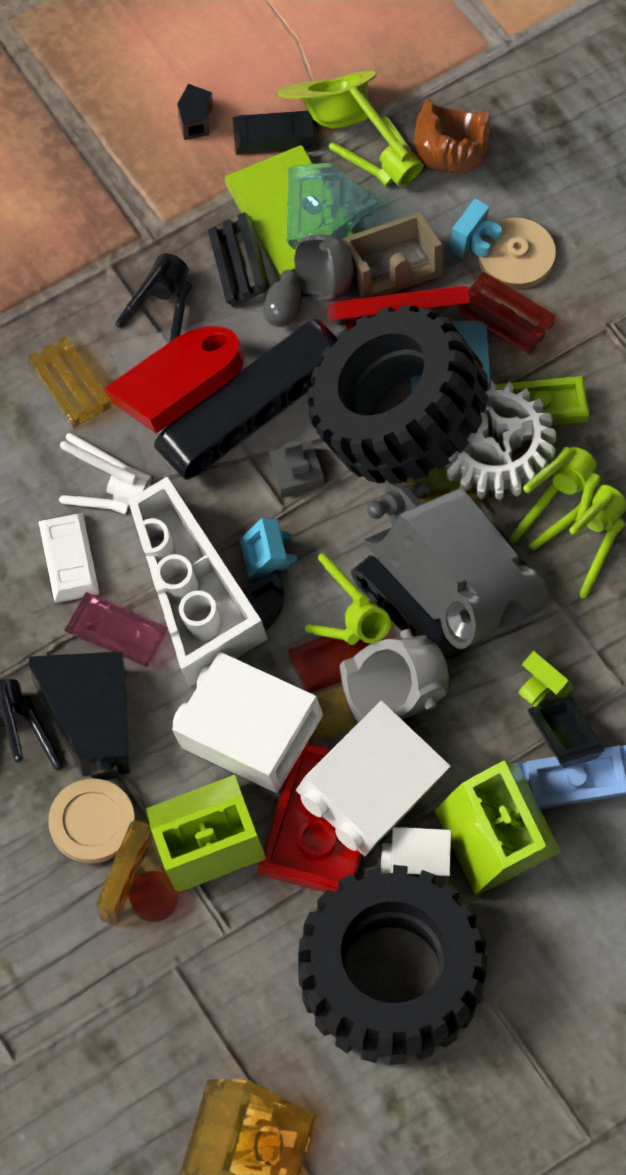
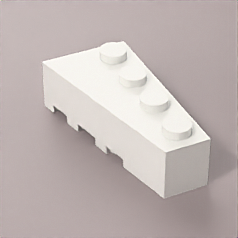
(195, 588)

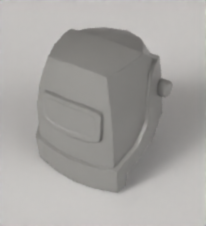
(401, 672)

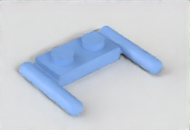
(579, 783)

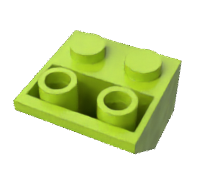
(496, 827)
(205, 834)

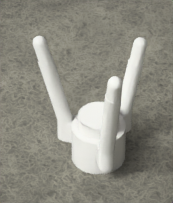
(123, 483)

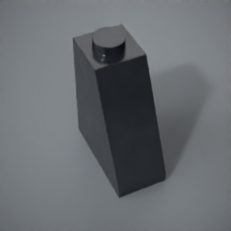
(88, 708)

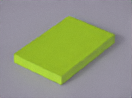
(263, 195)

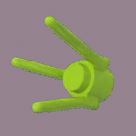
(397, 160)
(572, 473)
(604, 513)
(362, 618)

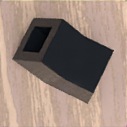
(194, 111)

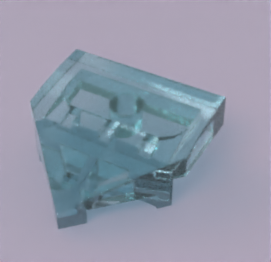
(324, 202)

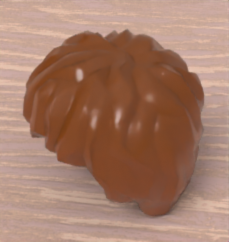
(452, 138)

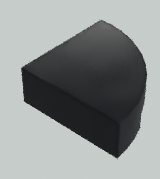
(266, 598)

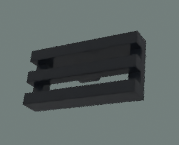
(229, 231)

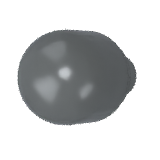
(282, 300)

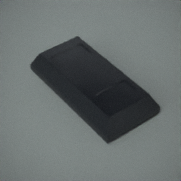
(274, 132)
(566, 732)

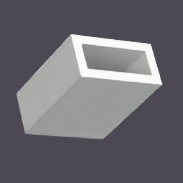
(247, 721)
(371, 779)

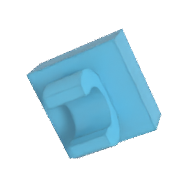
(469, 230)
(265, 550)

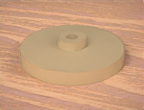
(521, 255)
(90, 820)

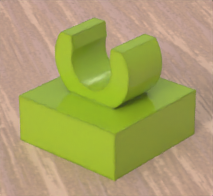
(544, 680)

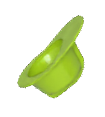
(331, 99)

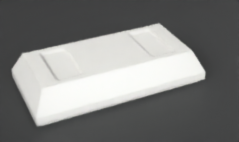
(68, 557)

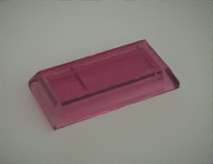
(116, 629)

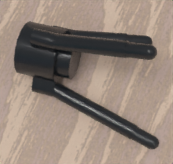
(163, 281)
(12, 708)

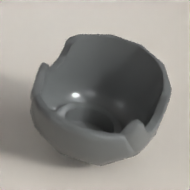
(323, 267)

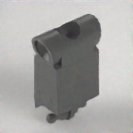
(454, 563)

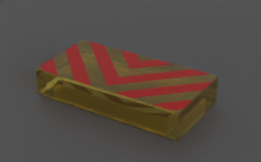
(124, 872)

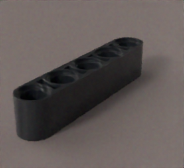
(245, 402)

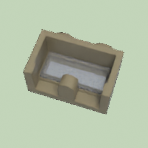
(395, 256)

